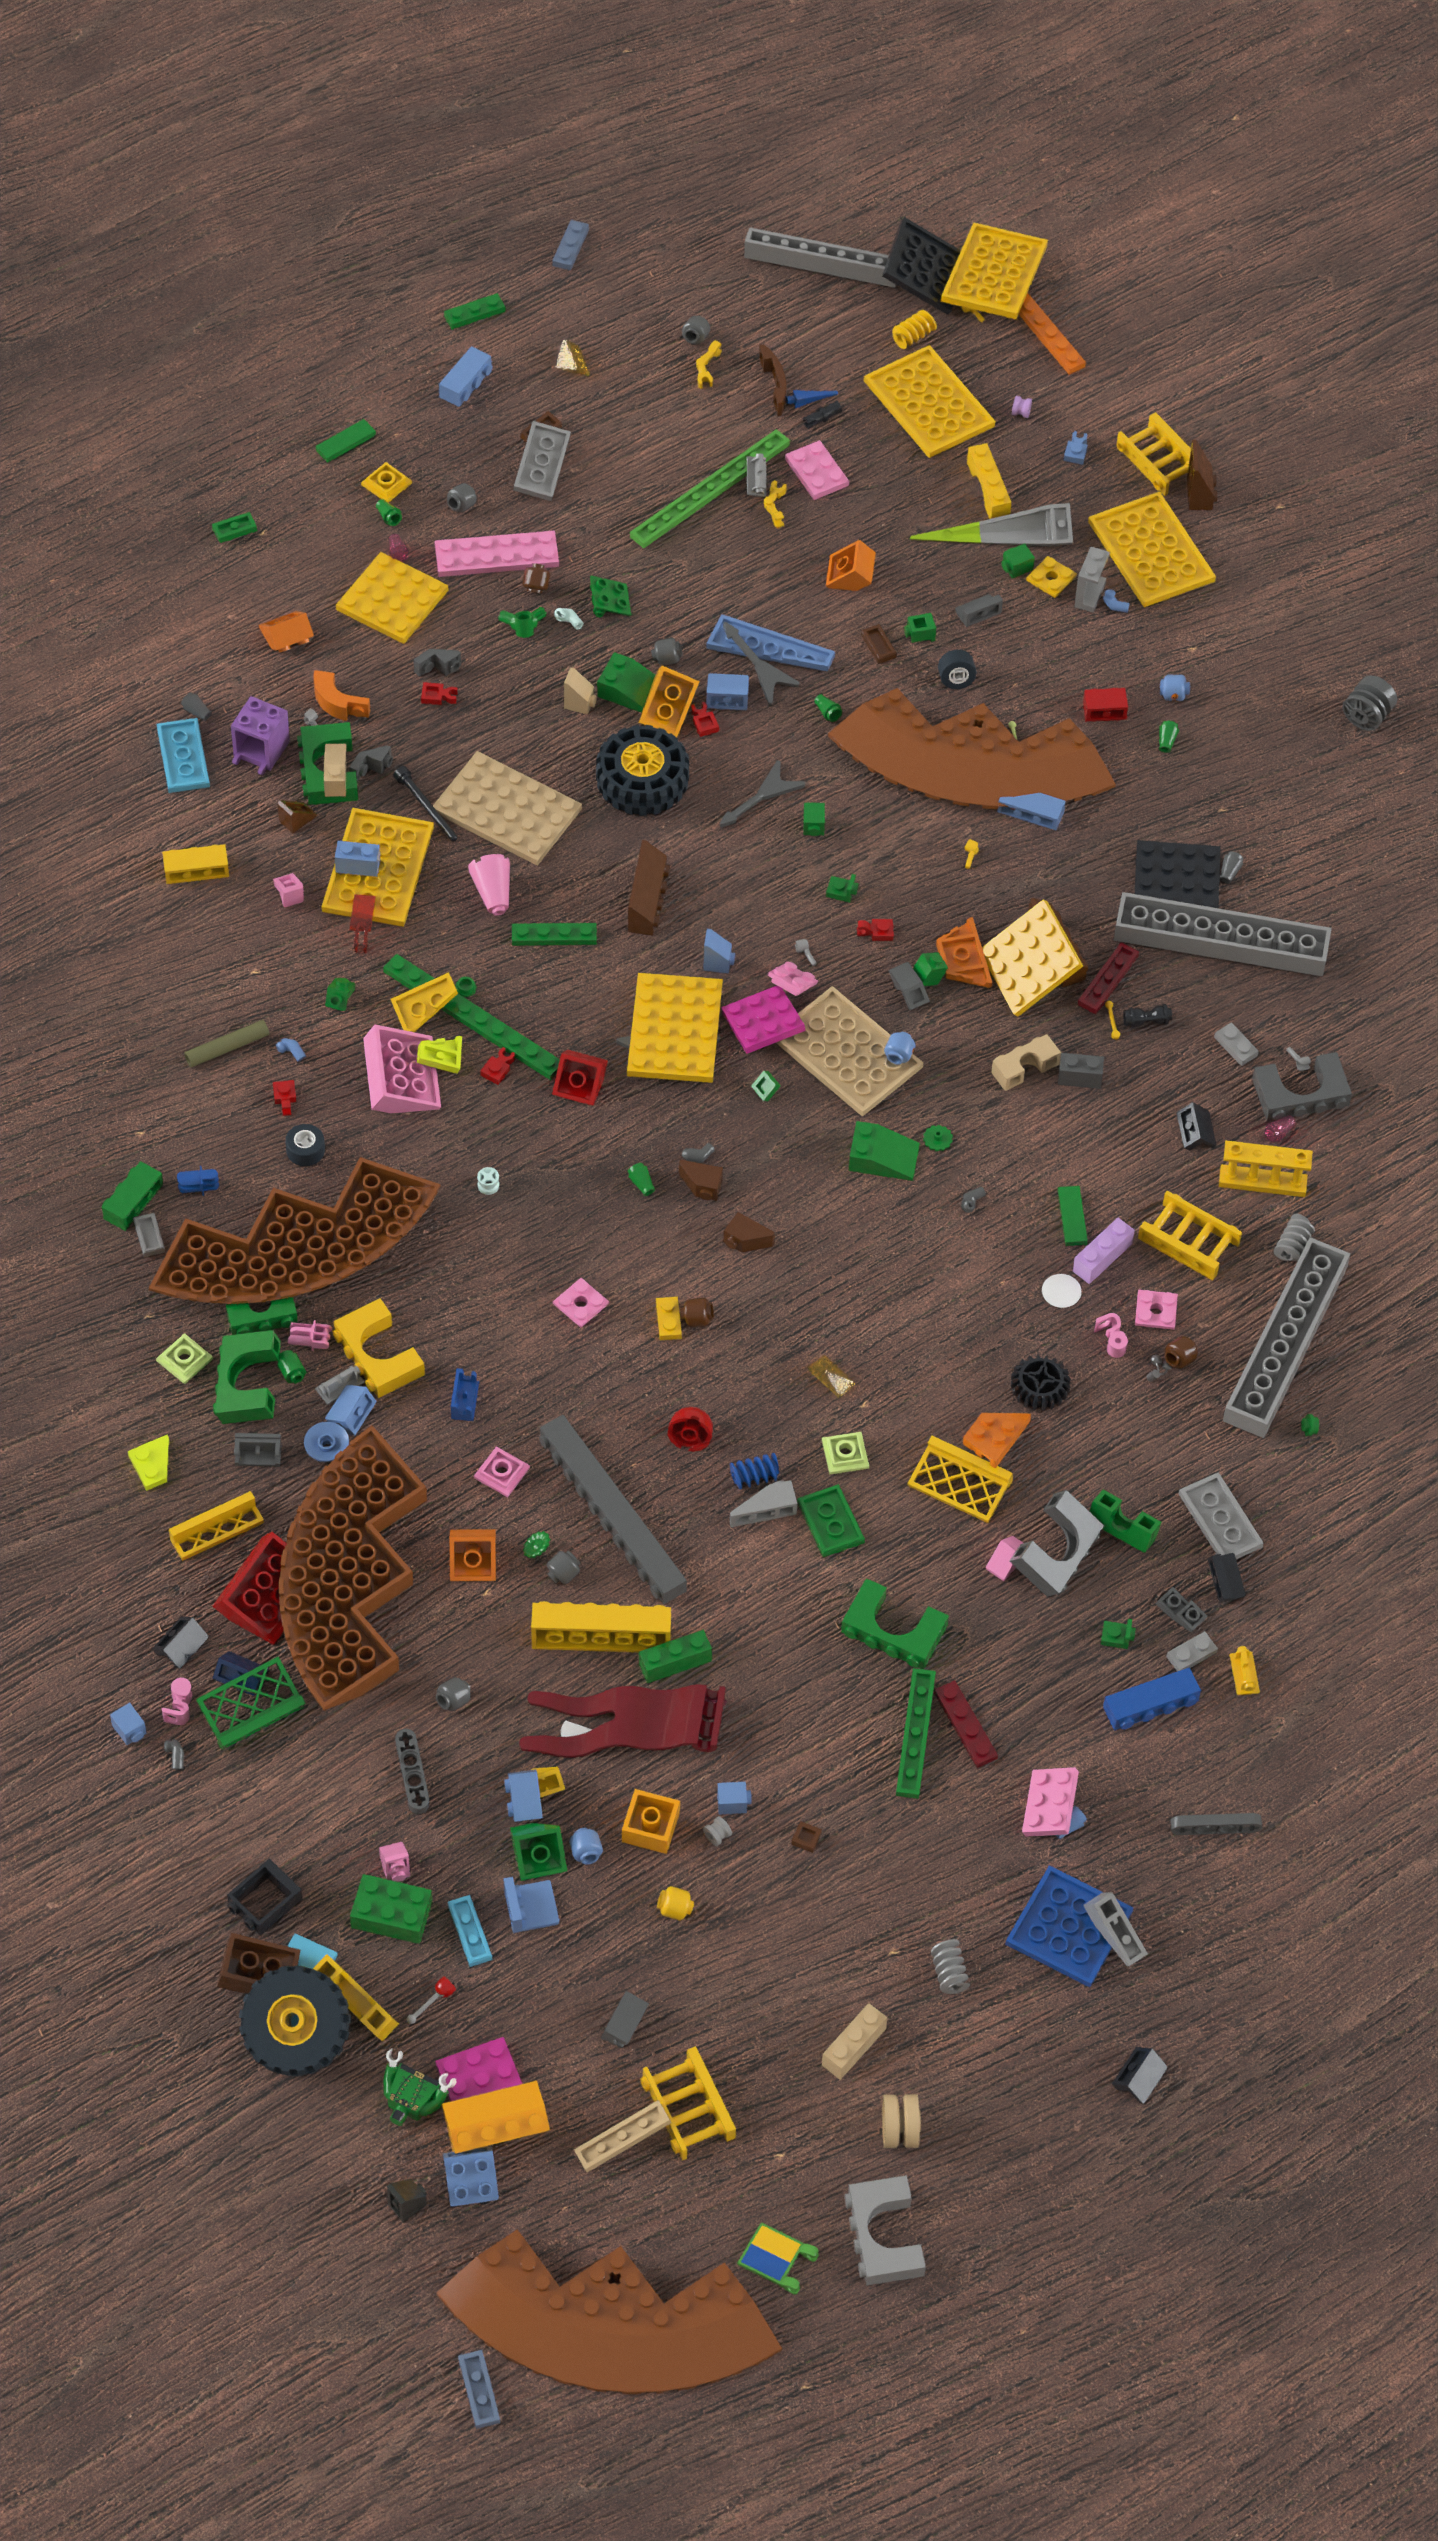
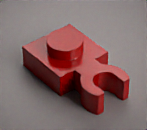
(434, 694)
(704, 722)
(497, 1068)

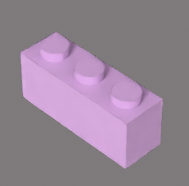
(1103, 1250)

